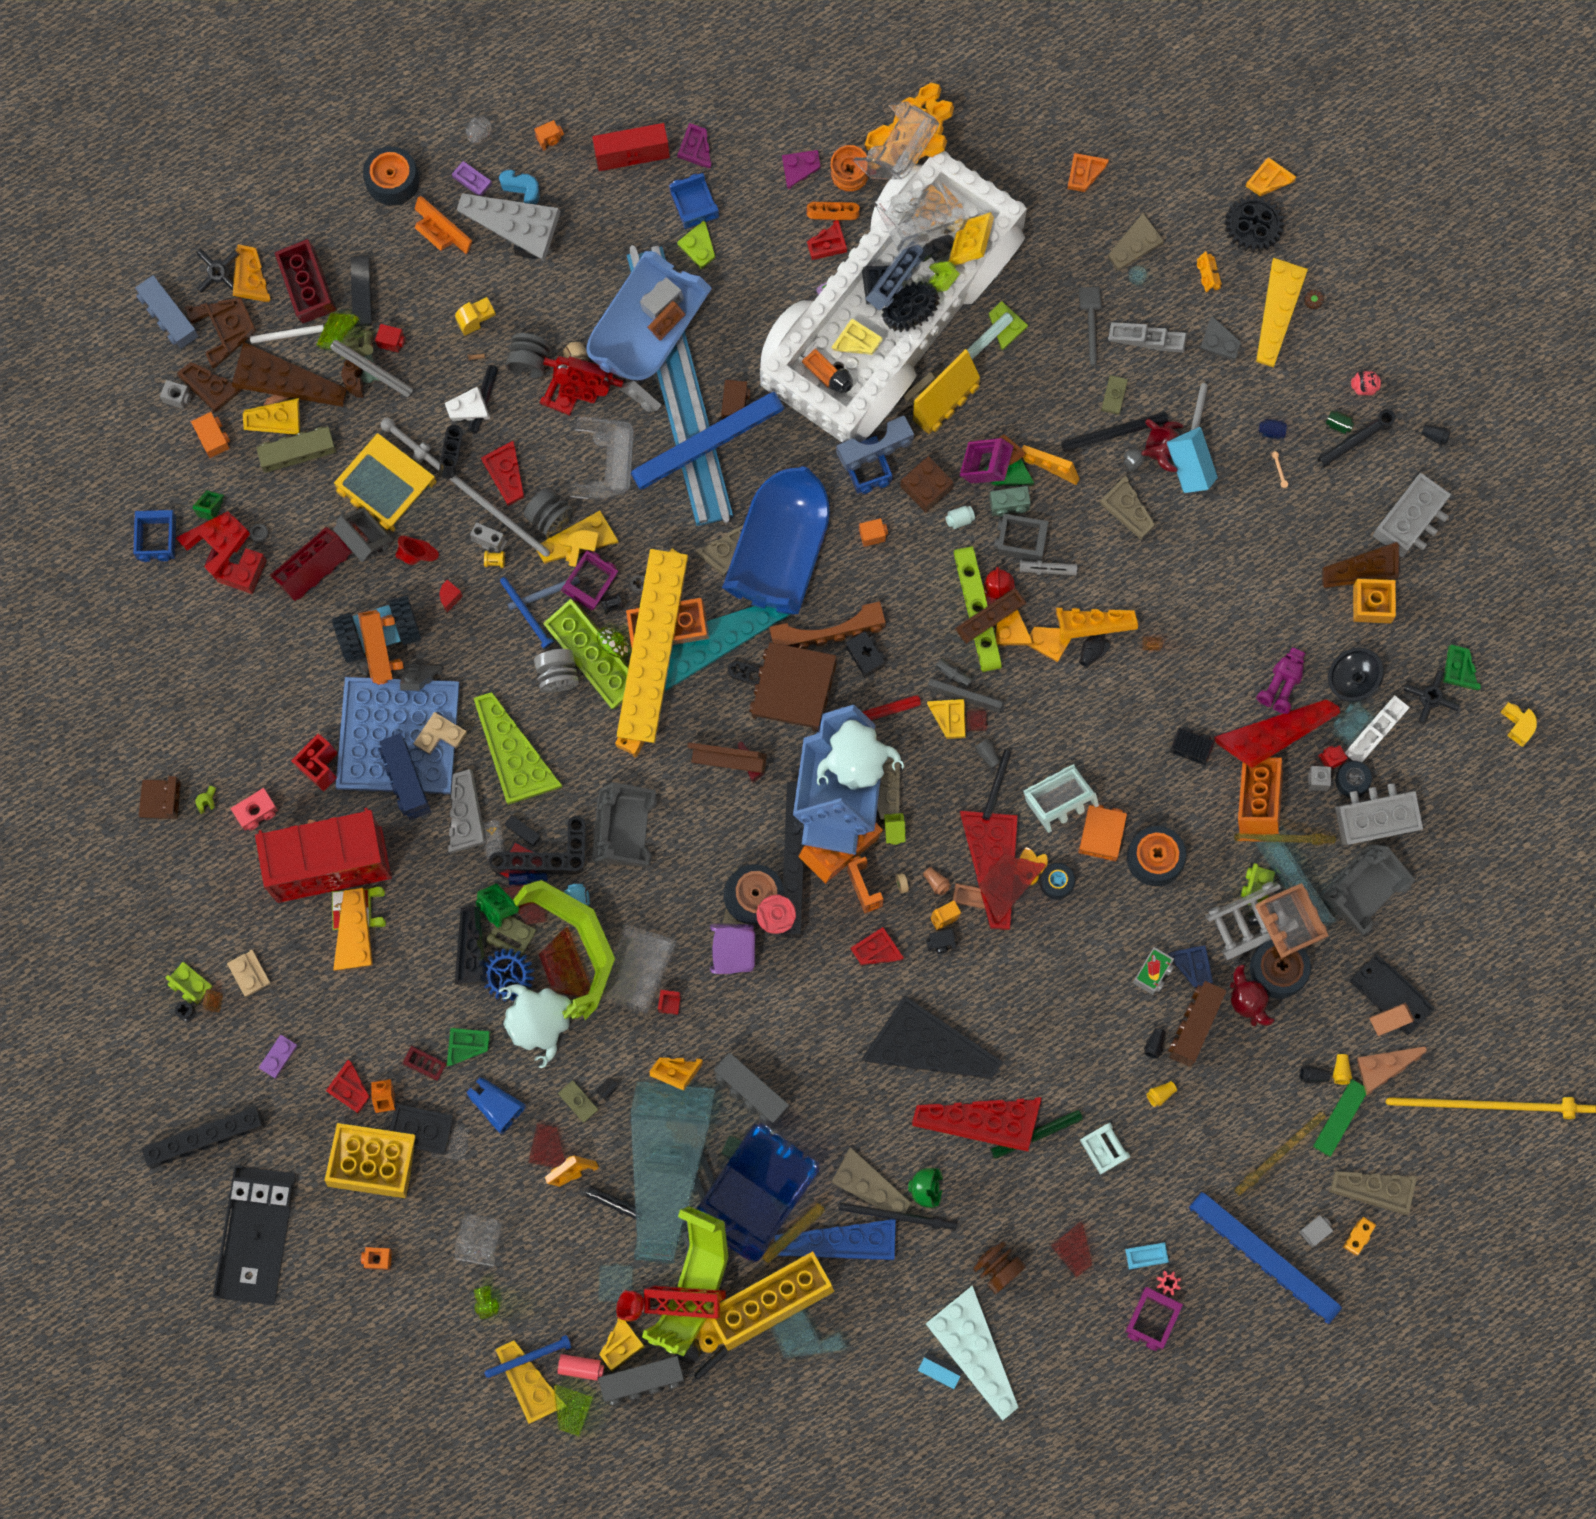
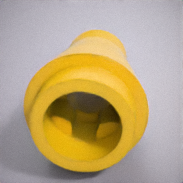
(1342, 1071)
(1161, 1093)

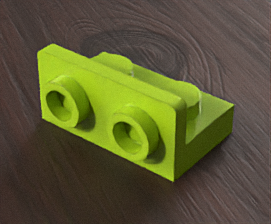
(944, 275)
(1257, 877)
(189, 983)

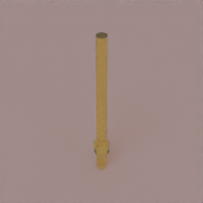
(1315, 839)
(1252, 1178)

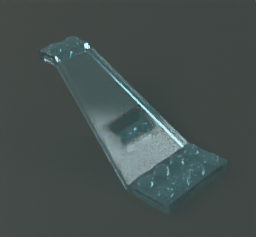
(667, 1124)

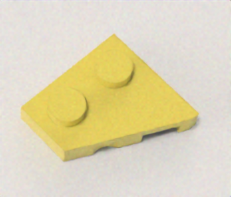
(857, 339)

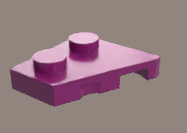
(695, 146)

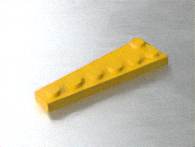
(1281, 298)

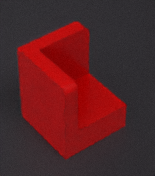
(669, 1002)

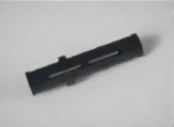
(600, 1196)

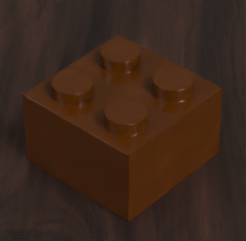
(926, 484)

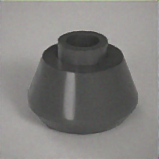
(1134, 459)

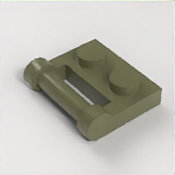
(354, 343)
(514, 930)

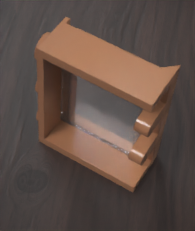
(1291, 920)

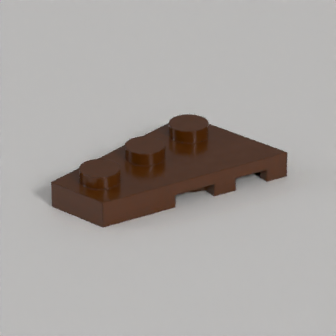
(209, 387)

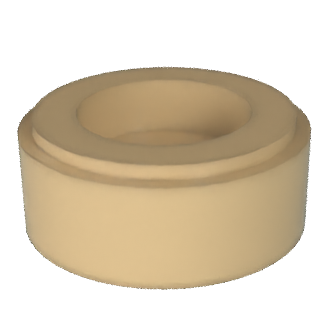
(902, 883)

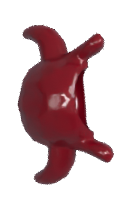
(1156, 443)
(1249, 998)

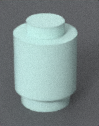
(960, 517)

